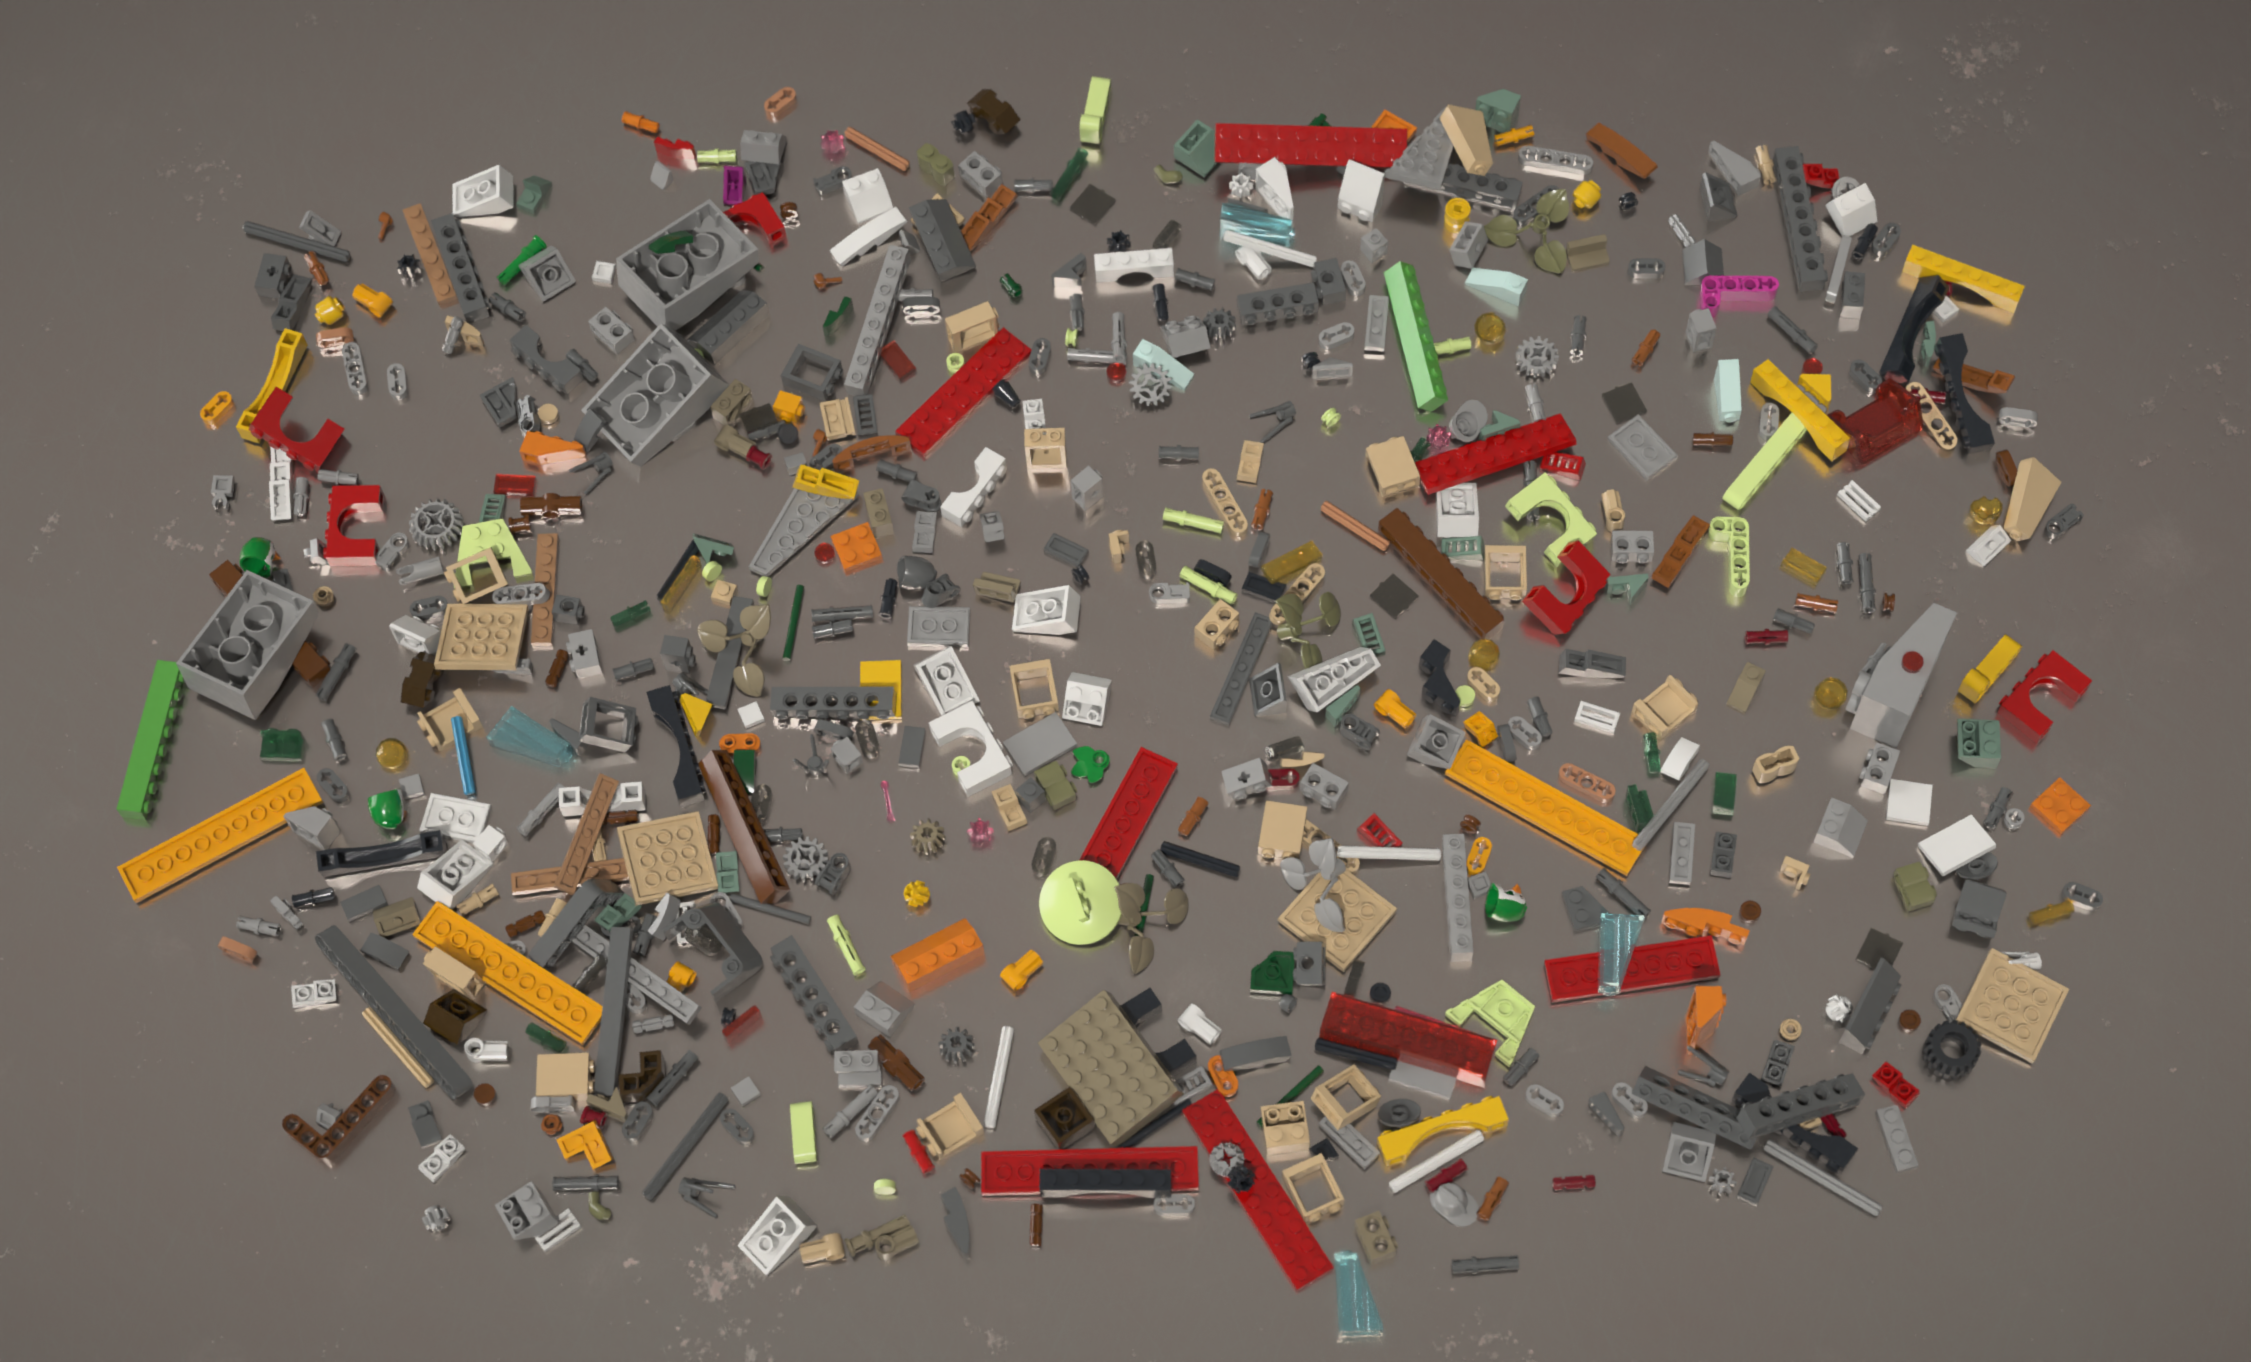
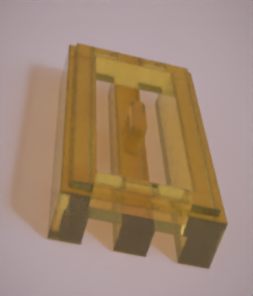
(1811, 566)

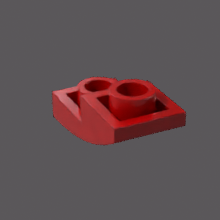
(678, 150)
(1820, 176)
(1895, 1085)

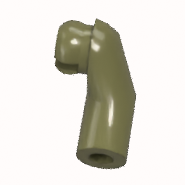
(1168, 176)
(596, 1208)

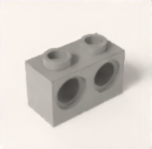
(977, 176)
(1700, 330)
(608, 332)
(1631, 541)
(1881, 768)
(1327, 782)

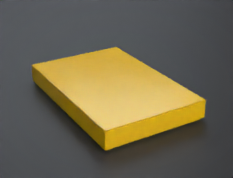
(883, 675)

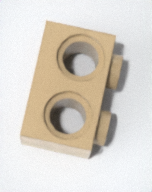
(1212, 622)

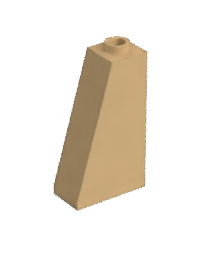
(1469, 137)
(2030, 498)

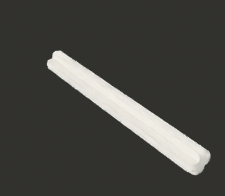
(1269, 248)
(1389, 853)
(998, 1077)
(1436, 1161)

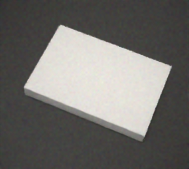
(455, 817)
(1957, 845)

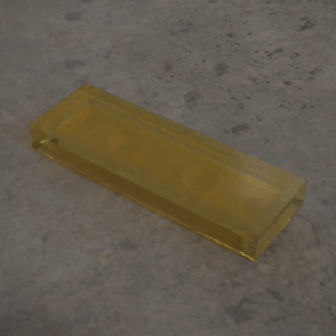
(1291, 562)
(681, 584)

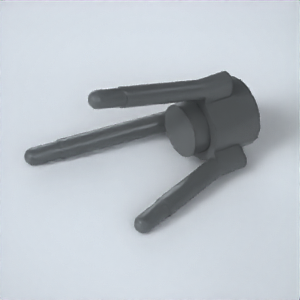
(1283, 411)
(600, 462)
(686, 685)
(814, 764)
(1717, 1072)
(692, 1187)

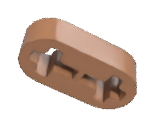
(780, 102)
(334, 337)
(237, 949)

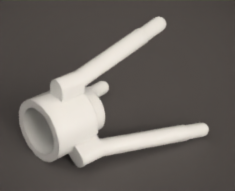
(2028, 959)

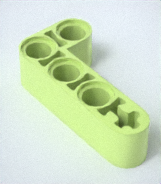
(1095, 112)
(1735, 556)

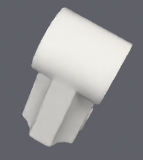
(1254, 261)
(1194, 1020)
(489, 1050)

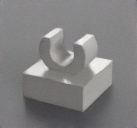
(315, 551)
(327, 1115)

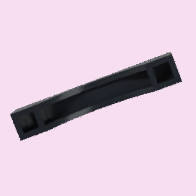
(1925, 299)
(1974, 430)
(686, 782)
(412, 849)
(1831, 1150)
(1139, 1182)

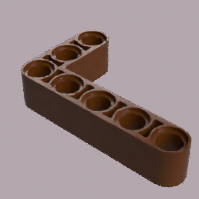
(342, 1124)

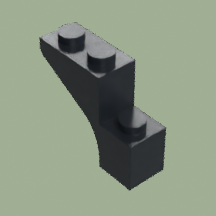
(1438, 687)

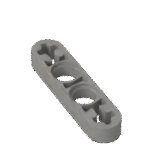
(1555, 157)
(1838, 269)

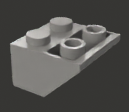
(1185, 336)
(526, 1213)

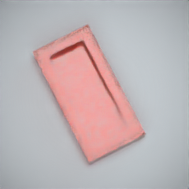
(897, 360)
(515, 485)
(741, 1024)

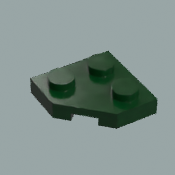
(1274, 974)

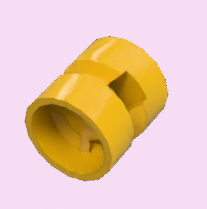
(1456, 213)

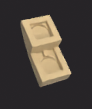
(469, 333)
(1250, 461)
(1307, 758)
(1009, 807)

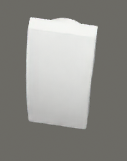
(1034, 414)
(1680, 758)
(313, 994)
(442, 1159)

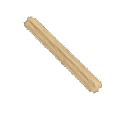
(397, 1046)

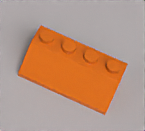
(938, 954)
(1704, 1014)

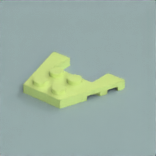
(485, 535)
(1503, 1010)

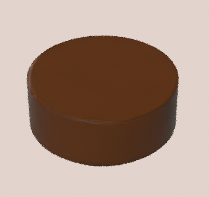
(1750, 911)
(1909, 1020)
(484, 1094)

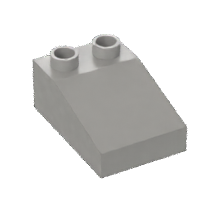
(685, 282)
(656, 395)
(248, 644)
(1889, 695)

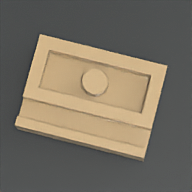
(837, 418)

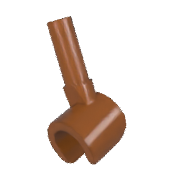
(387, 221)
(821, 282)
(821, 438)

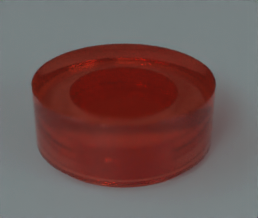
(1812, 366)
(1116, 372)
(824, 553)
(1912, 662)

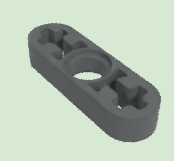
(1532, 212)

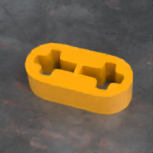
(217, 408)
(1474, 854)

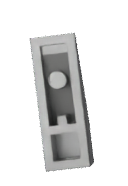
(1736, 169)

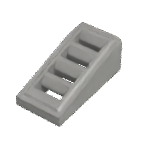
(1201, 1087)

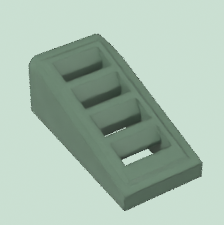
(485, 508)
(1462, 541)
(1364, 619)
(1342, 705)

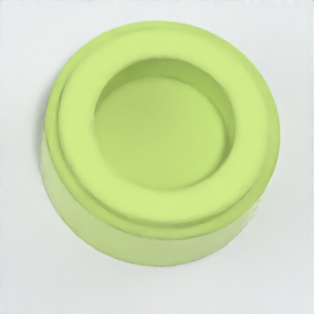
(711, 571)
(764, 586)
(1466, 695)
(884, 1187)

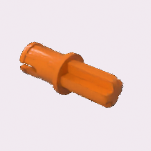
(640, 122)

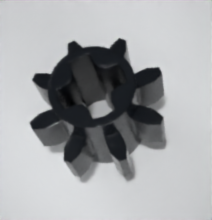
(963, 121)
(1118, 242)
(409, 266)
(1241, 1179)

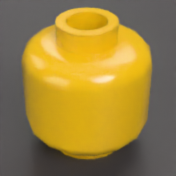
(1586, 194)
(329, 310)

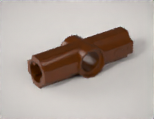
(551, 505)
(897, 1063)

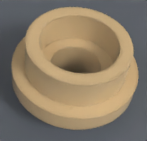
(323, 601)
(1793, 1024)

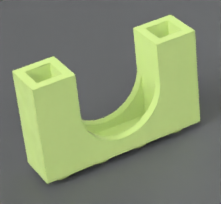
(1546, 493)

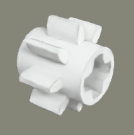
(1241, 185)
(1839, 1008)

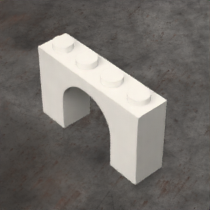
(968, 721)

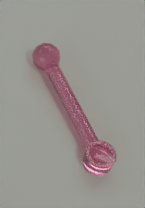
(884, 786)

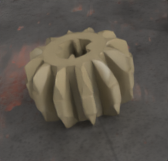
(919, 836)

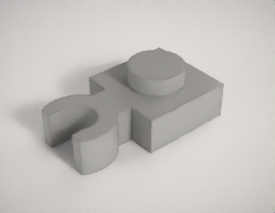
(221, 489)
(284, 909)

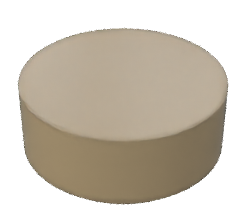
(548, 414)

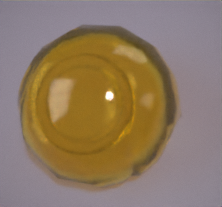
(1490, 328)
(1985, 510)
(1484, 654)
(1830, 693)
(391, 753)

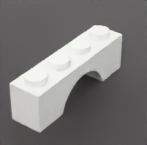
(1154, 262)
(960, 506)
(626, 797)

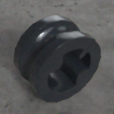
(1628, 201)
(1309, 360)
(1080, 574)
(728, 1016)

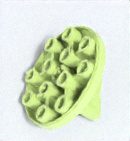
(1080, 902)

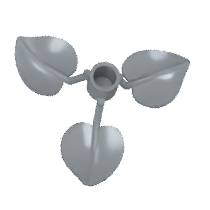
(1323, 855)

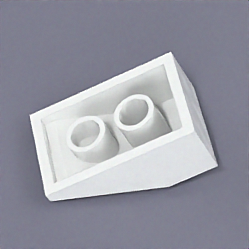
(1274, 188)
(1361, 191)
(483, 193)
(1457, 511)
(1047, 611)
(946, 681)
(454, 874)
(777, 1234)

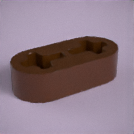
(2006, 466)

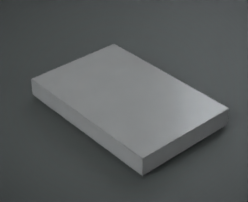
(1642, 447)
(938, 626)
(1040, 744)
(1423, 1080)

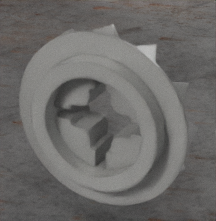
(1843, 183)
(1221, 1167)

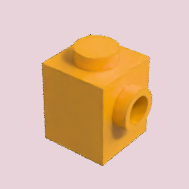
(788, 407)

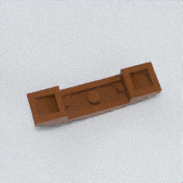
(1982, 380)
(870, 446)

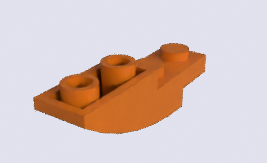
(1697, 920)

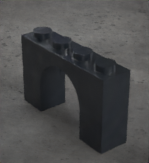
(1145, 1007)

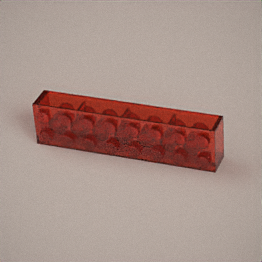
(1408, 1038)

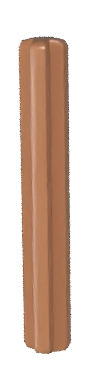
(877, 148)
(1355, 525)

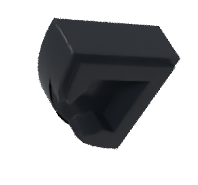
(1326, 1148)

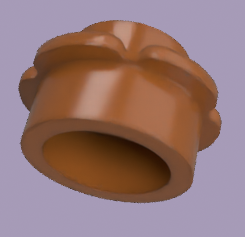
(547, 1120)

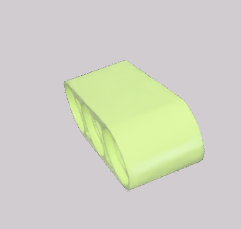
(803, 1132)

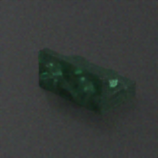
(282, 745)
(1639, 807)

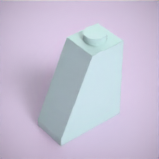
(1728, 390)

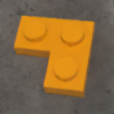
(588, 1139)

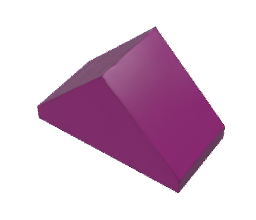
(734, 184)

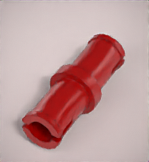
(918, 1151)

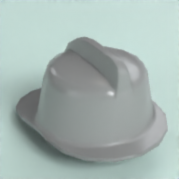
(1468, 421)
(1455, 1204)

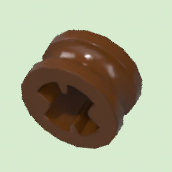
(788, 210)
(1888, 602)
(1470, 824)
(969, 1178)

